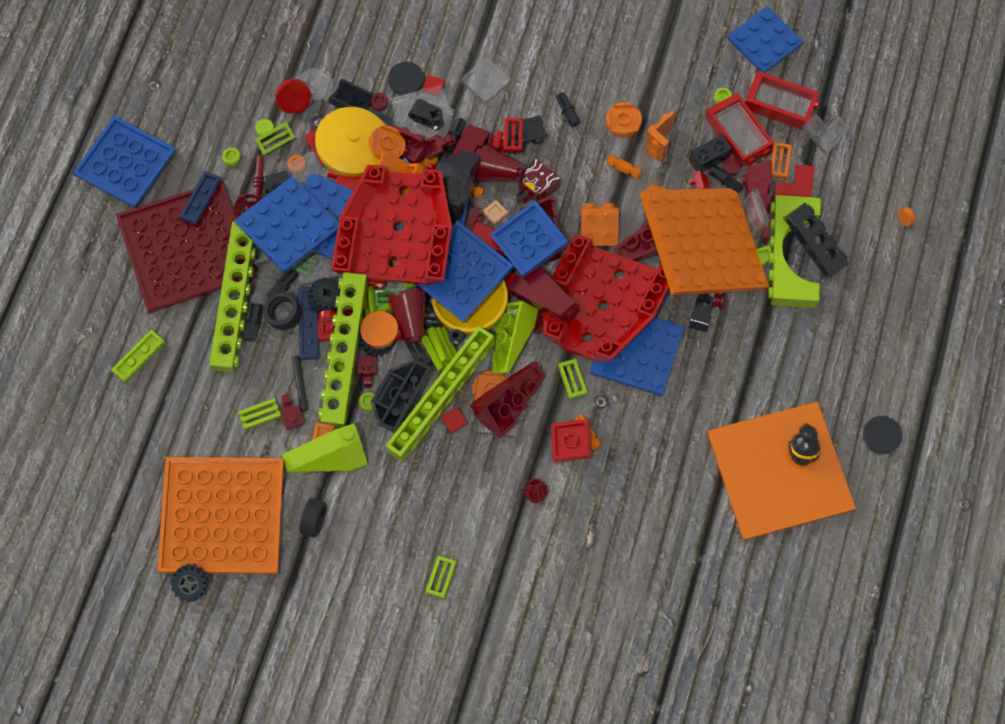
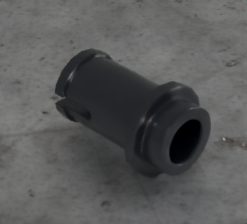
(456, 333)

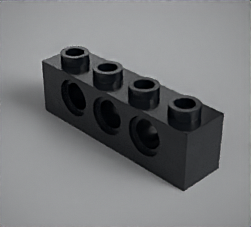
(806, 237)

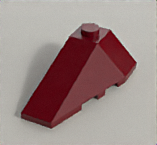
(760, 178)
(638, 246)
(504, 402)

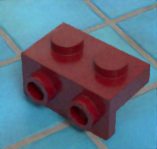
(415, 145)

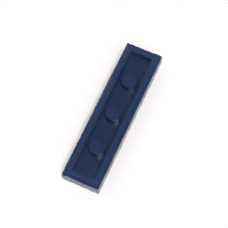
(307, 328)

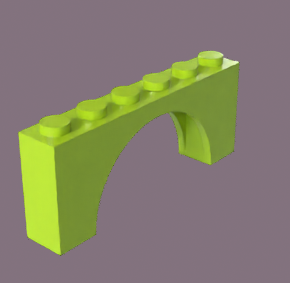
(786, 286)

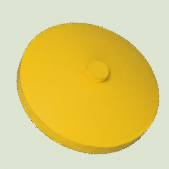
(344, 140)
(485, 316)

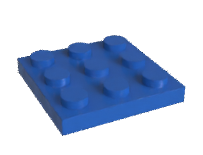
(765, 40)
(529, 239)

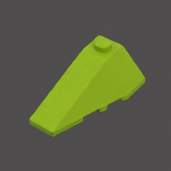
(512, 334)
(331, 452)

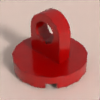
(293, 96)

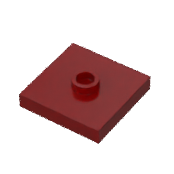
(571, 440)

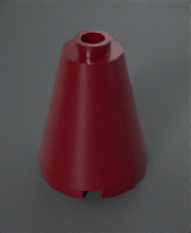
(497, 166)
(409, 313)

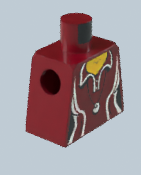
(537, 182)

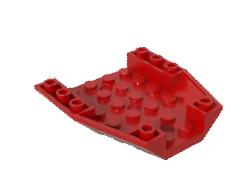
(367, 225)
(590, 280)

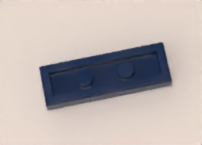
(200, 198)

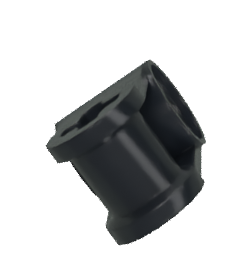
(427, 114)
(701, 315)

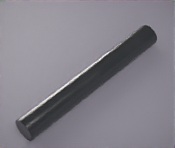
(299, 383)

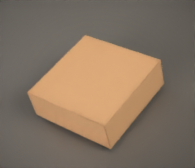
(495, 212)

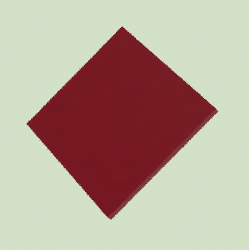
(175, 257)

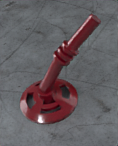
(258, 185)

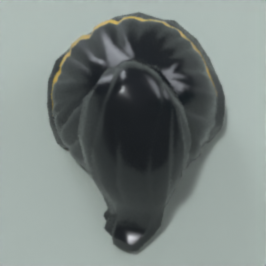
(805, 446)

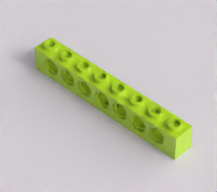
(348, 283)
(228, 362)
(440, 394)

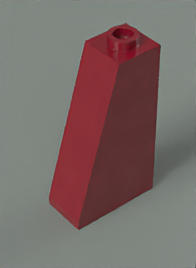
(544, 294)

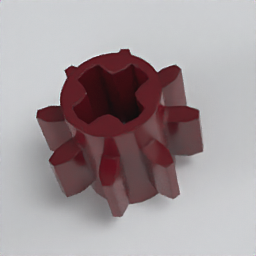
(535, 490)

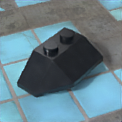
(458, 177)
(399, 394)

